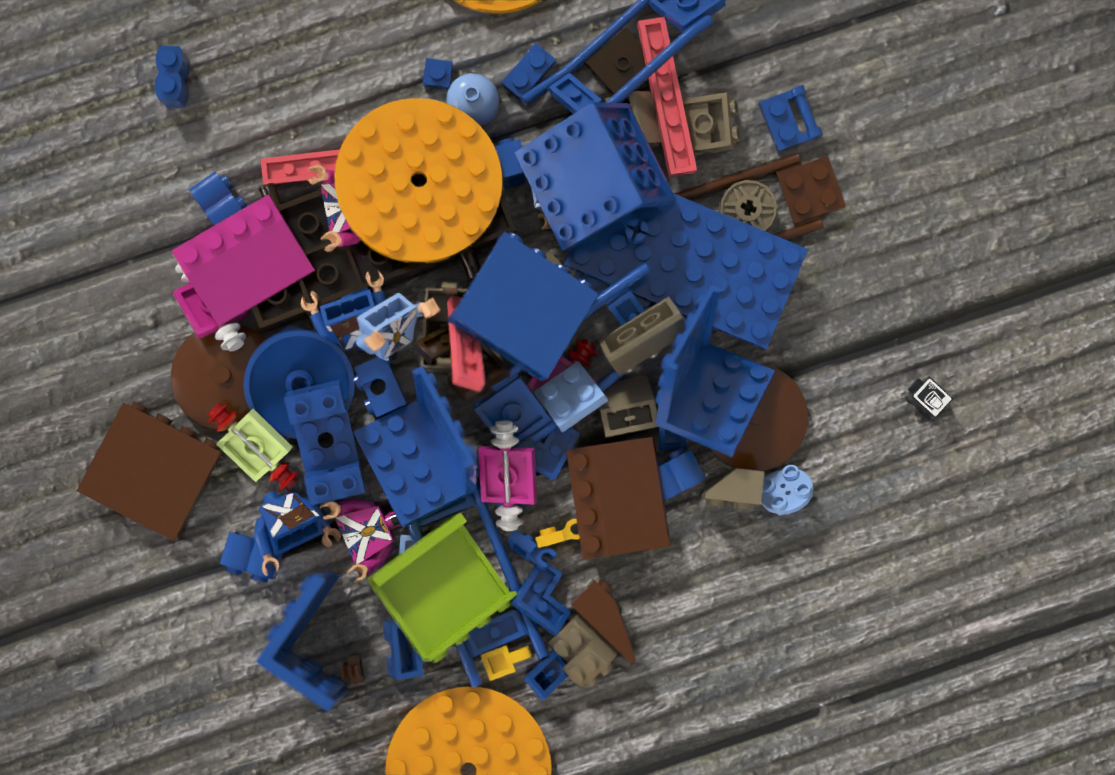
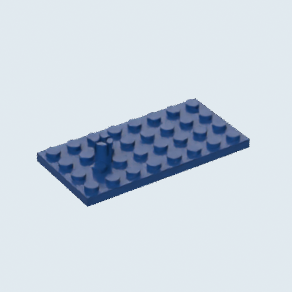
(687, 253)

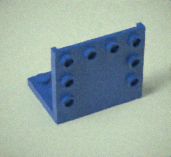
(593, 171)
(706, 389)
(420, 454)
(288, 666)

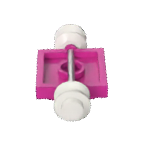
(202, 320)
(507, 475)

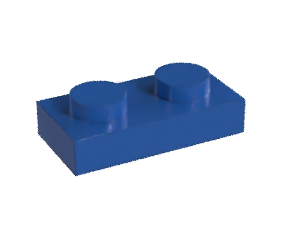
(528, 71)

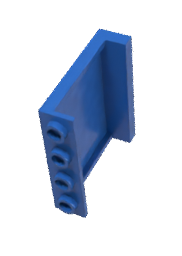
(524, 306)

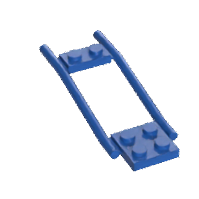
(686, 15)
(514, 399)
(501, 628)

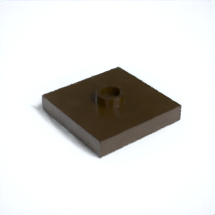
(617, 61)

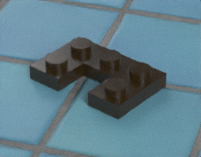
(438, 346)

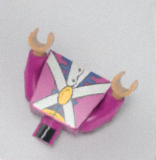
(340, 232)
(365, 532)

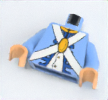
(391, 325)

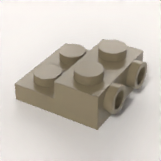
(712, 122)
(585, 651)

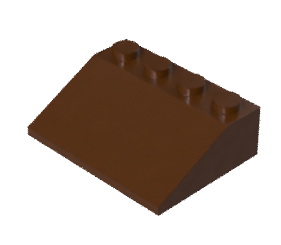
(618, 498)

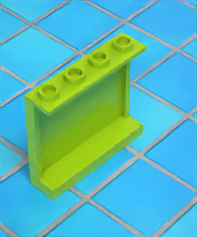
(441, 589)

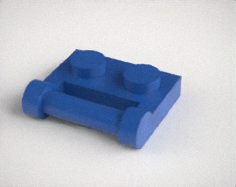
(781, 120)

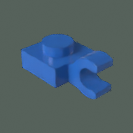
(526, 547)

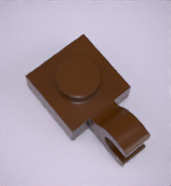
(353, 669)

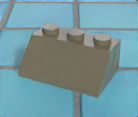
(643, 336)

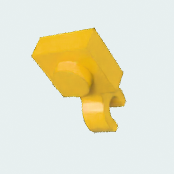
(551, 536)
(501, 661)

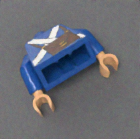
(338, 319)
(288, 523)

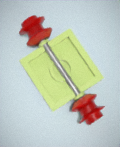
(254, 445)

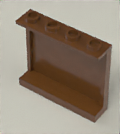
(150, 470)

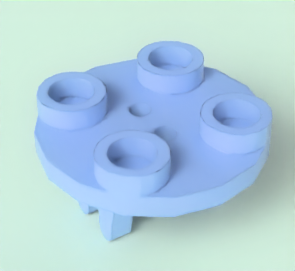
(795, 483)

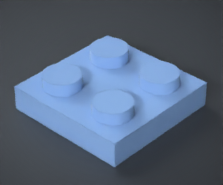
(570, 396)

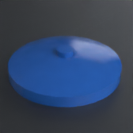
(290, 363)

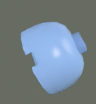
(475, 97)

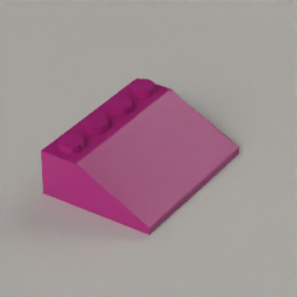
(243, 260)

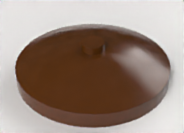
(208, 376)
(774, 429)

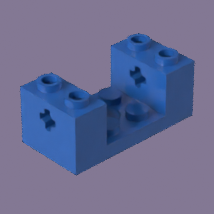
(329, 470)

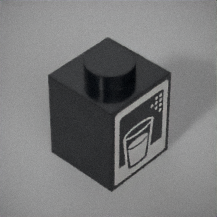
(928, 397)

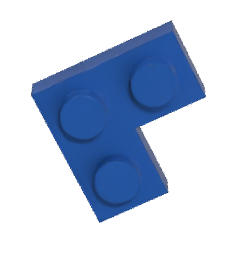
(551, 454)
(535, 599)

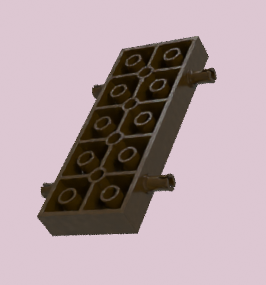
(346, 267)

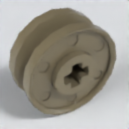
(757, 196)

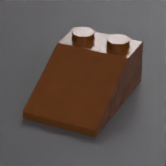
(602, 613)

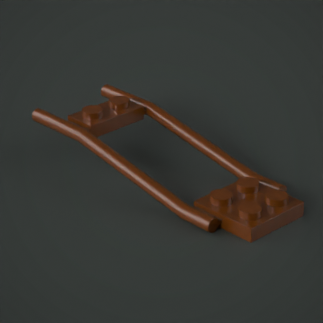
(807, 189)

